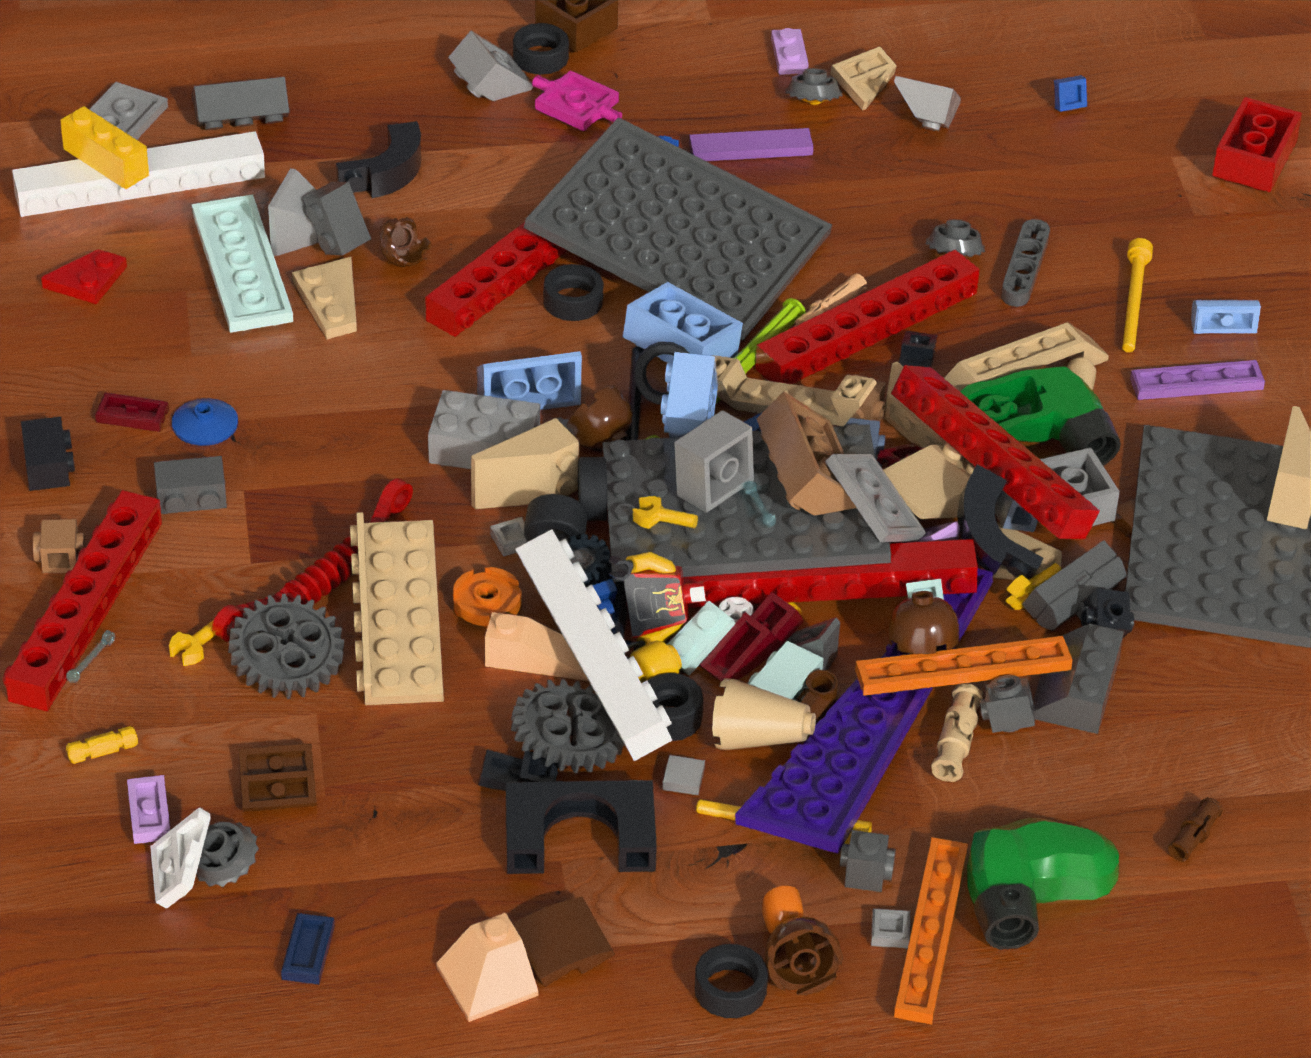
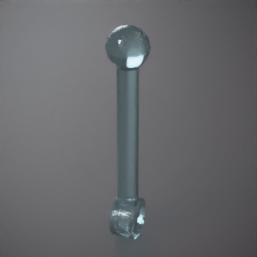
(751, 488)
(107, 639)

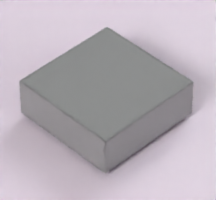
(508, 535)
(683, 775)
(890, 928)

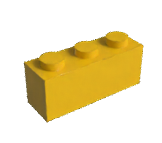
(104, 147)

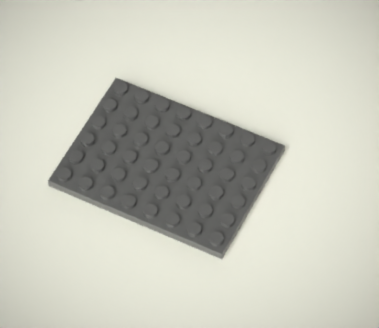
(680, 221)
(733, 533)
(1205, 542)

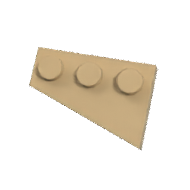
(329, 296)

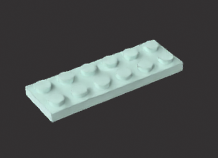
(242, 263)

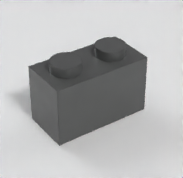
(336, 218)
(190, 484)

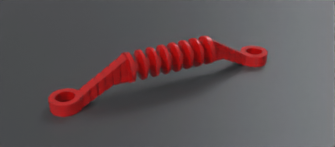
(326, 571)

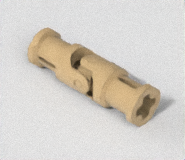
(957, 733)

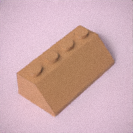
(799, 447)

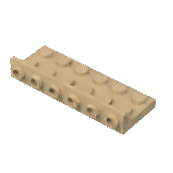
(397, 612)

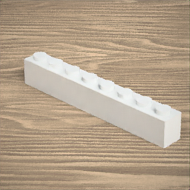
(170, 170)
(594, 645)

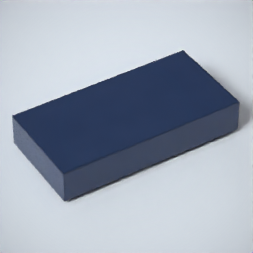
(308, 948)

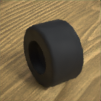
(555, 512)
(686, 700)

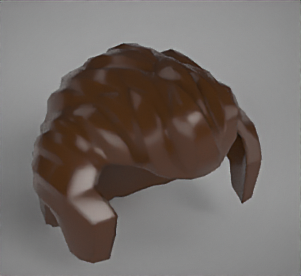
(400, 242)

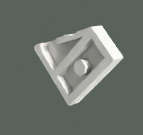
(177, 858)

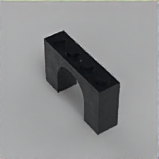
(621, 805)

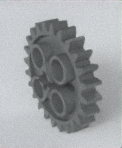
(286, 646)
(543, 726)

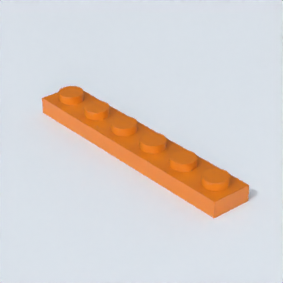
(963, 665)
(931, 931)

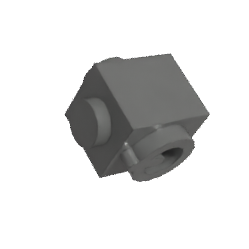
(1008, 704)
(867, 861)

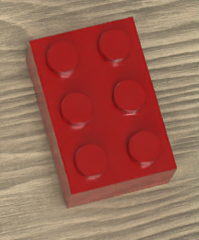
(1257, 144)

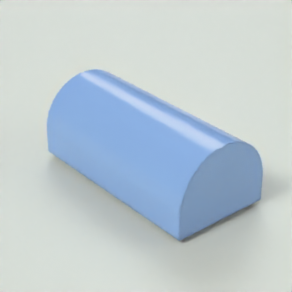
(1225, 316)

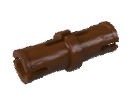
(1195, 829)

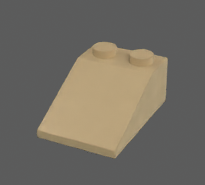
(526, 467)
(931, 480)
(1292, 487)

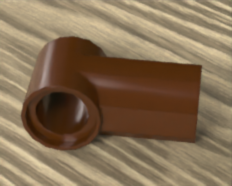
(820, 693)

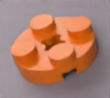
(472, 587)

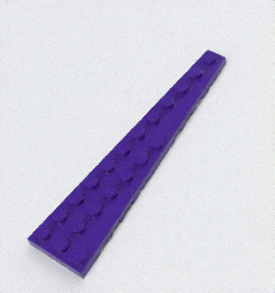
(840, 765)

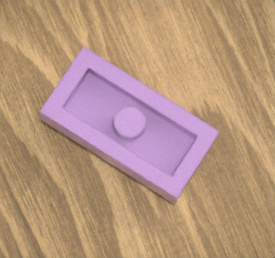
(789, 51)
(148, 808)

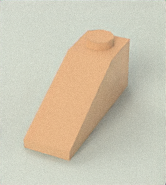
(529, 647)

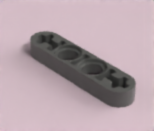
(1025, 262)

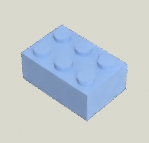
(681, 318)
(692, 393)

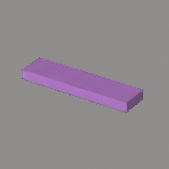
(751, 144)
(1197, 379)

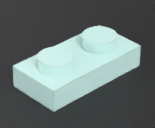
(701, 636)

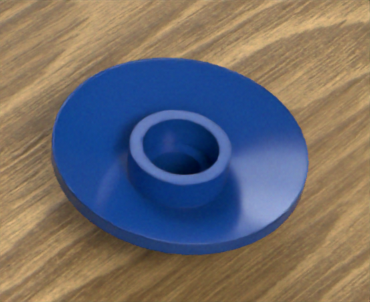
(205, 421)

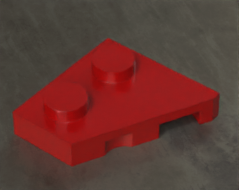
(87, 276)

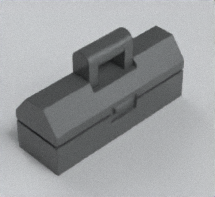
(1066, 591)

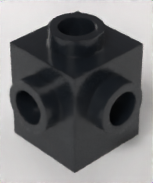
(1108, 610)

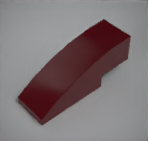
(753, 639)

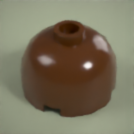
(602, 420)
(923, 623)
(803, 955)

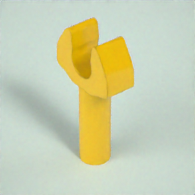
(652, 511)
(1022, 587)
(191, 644)

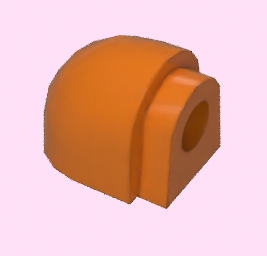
(781, 904)

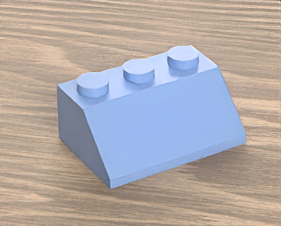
(545, 380)

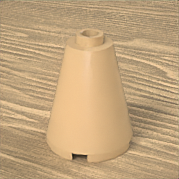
(758, 717)

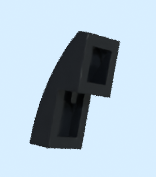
(918, 349)
(502, 768)

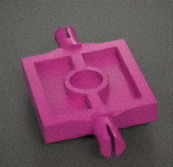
(576, 100)

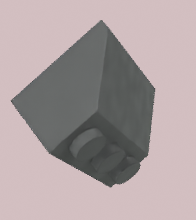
(240, 103)
(1081, 694)

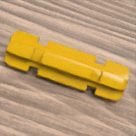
(101, 745)

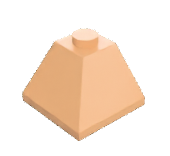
(488, 968)

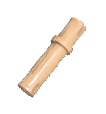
(848, 290)

